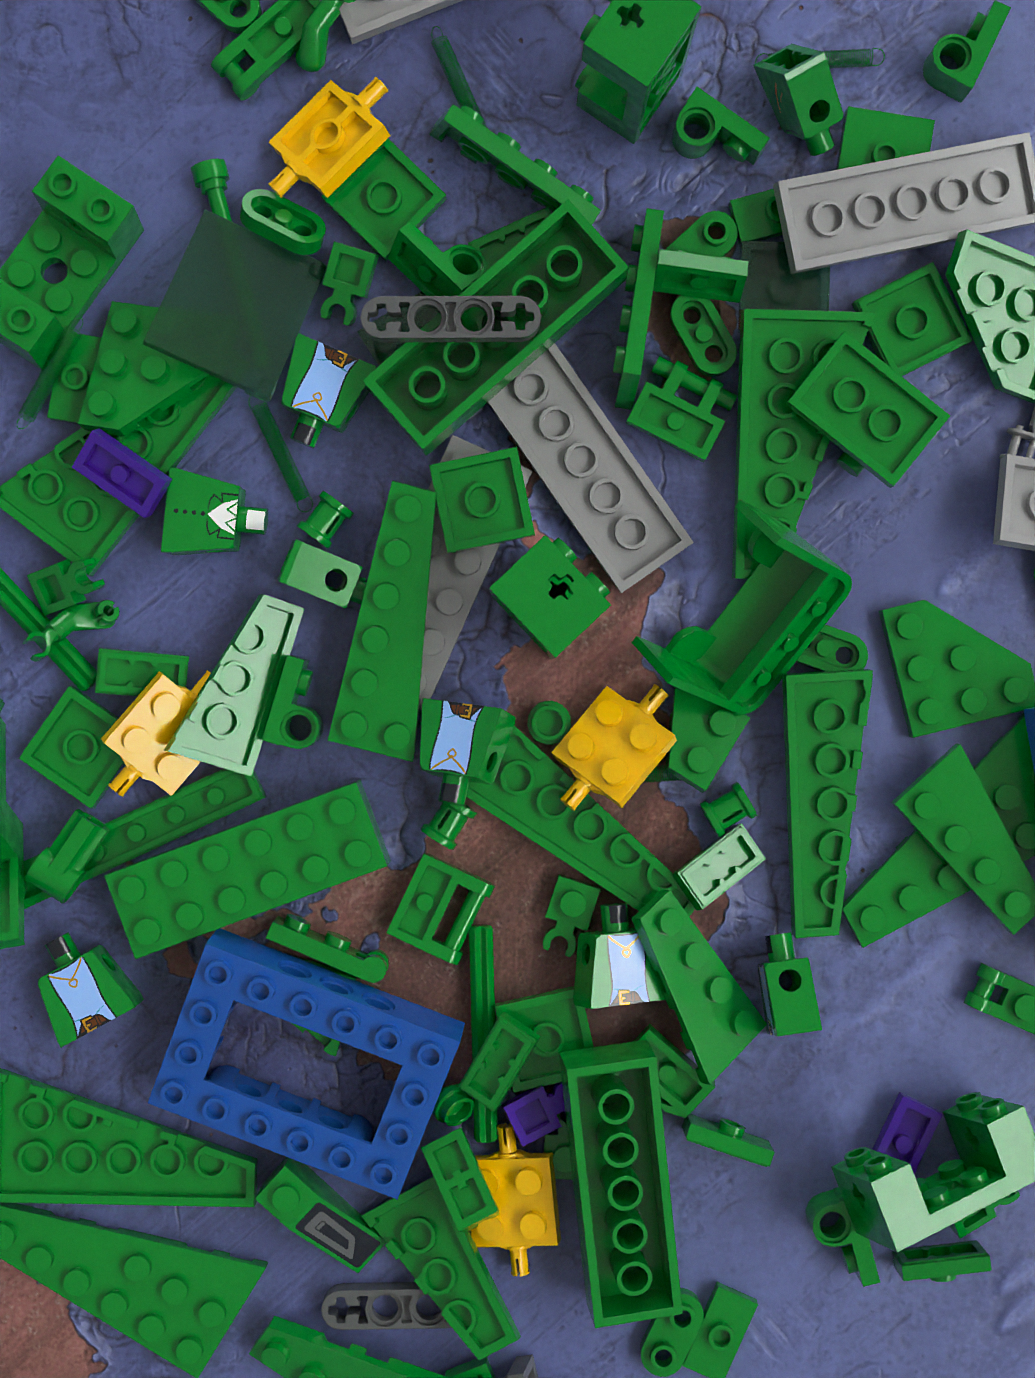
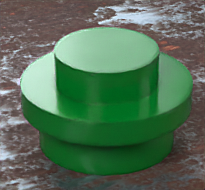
(549, 722)
(453, 1106)

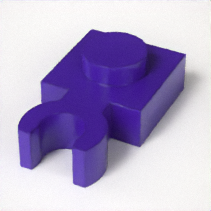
(535, 1113)

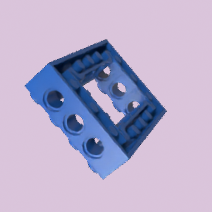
(328, 1004)

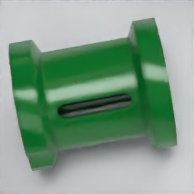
(325, 519)
(728, 809)
(448, 823)

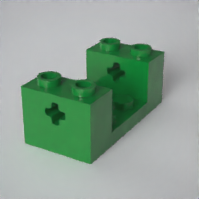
(634, 63)
(80, 228)
(526, 597)
(900, 1210)

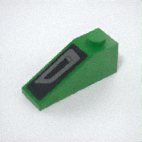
(319, 1214)

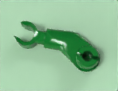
(315, 33)
(74, 618)

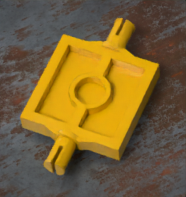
(329, 138)
(146, 730)
(614, 746)
(526, 1201)

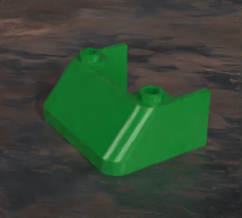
(761, 627)

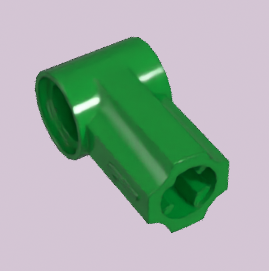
(62, 865)

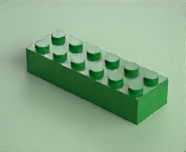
(443, 384)
(247, 869)
(621, 1183)

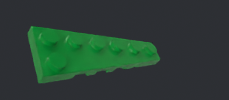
(384, 664)
(822, 762)
(587, 839)

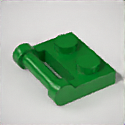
(426, 904)

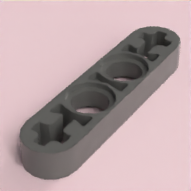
(451, 311)
(406, 1316)

